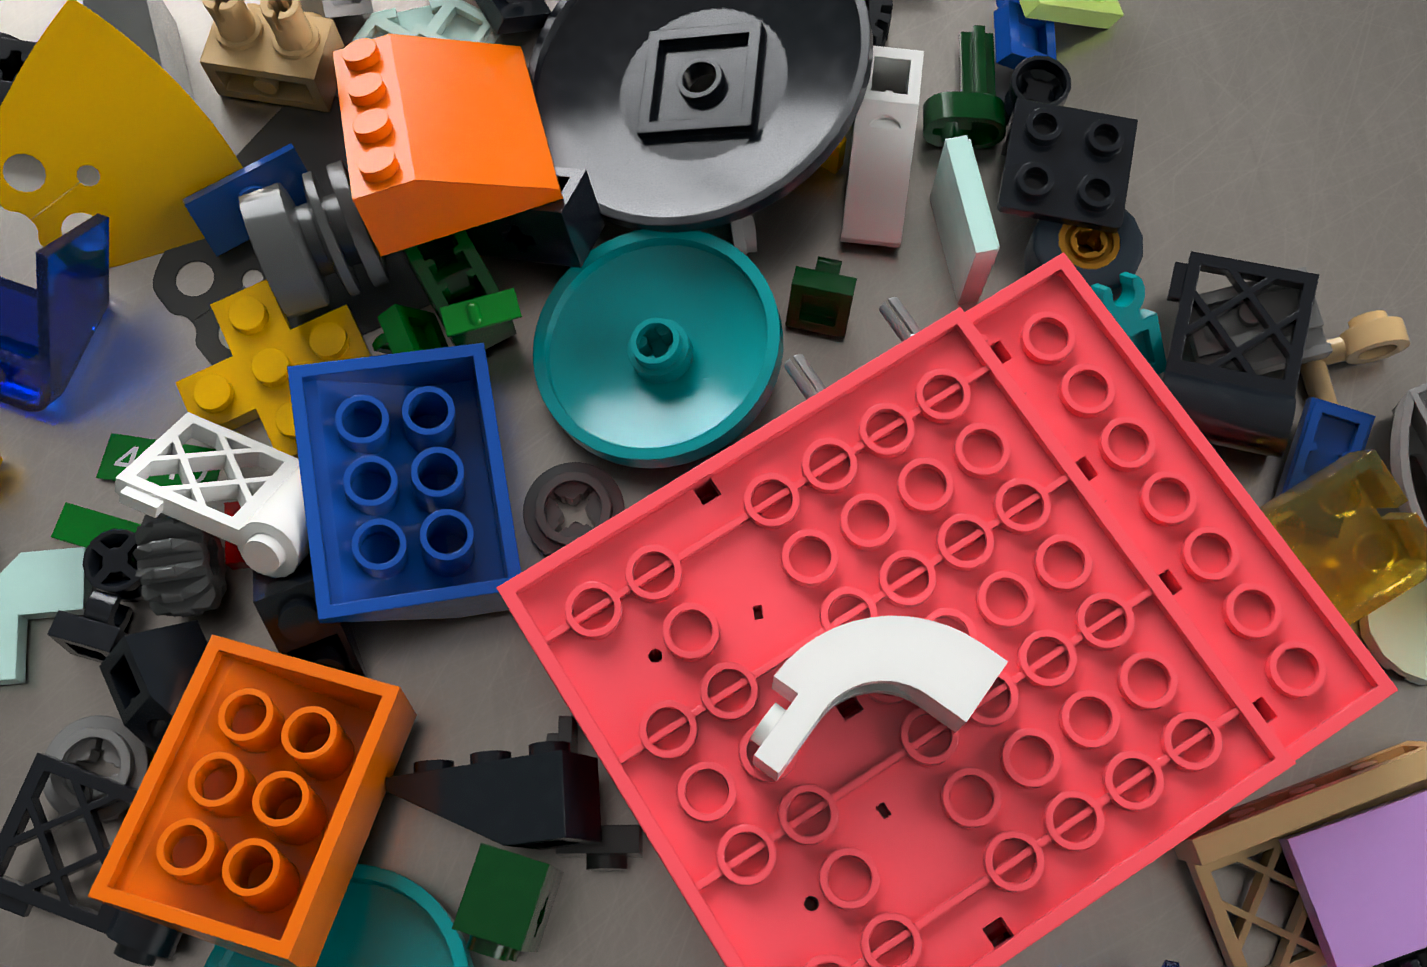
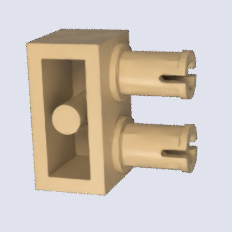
(271, 53)

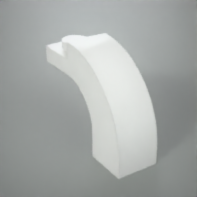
(883, 654)

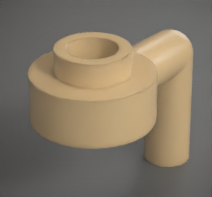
(1367, 340)

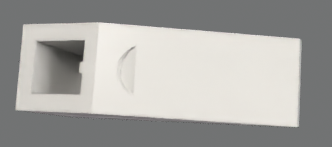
(883, 149)

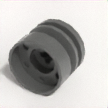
(310, 241)

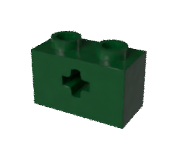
(452, 273)
(506, 903)

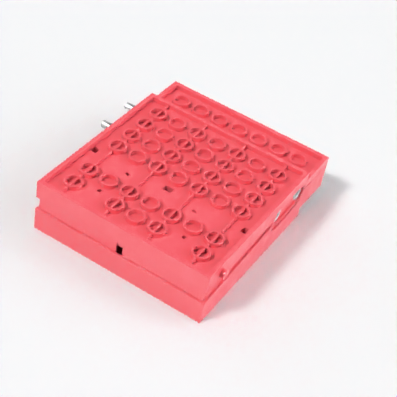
(980, 478)

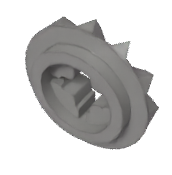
(82, 744)

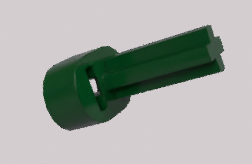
(975, 107)

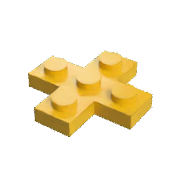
(262, 346)

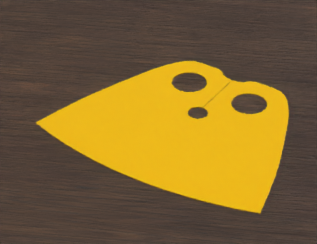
(109, 106)

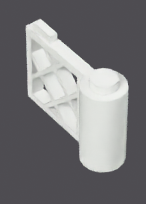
(271, 518)

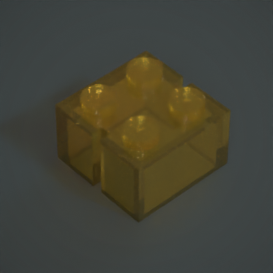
(1345, 541)

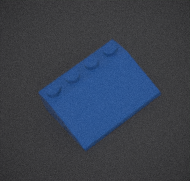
(403, 485)

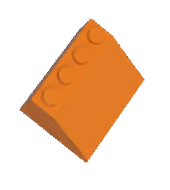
(440, 136)
(258, 803)

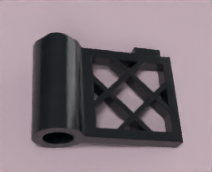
(1228, 404)
(136, 937)

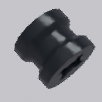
(110, 557)

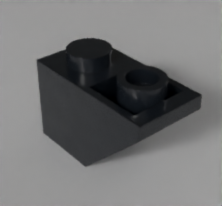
(292, 621)

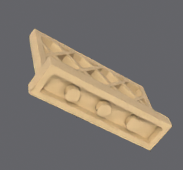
(1261, 824)

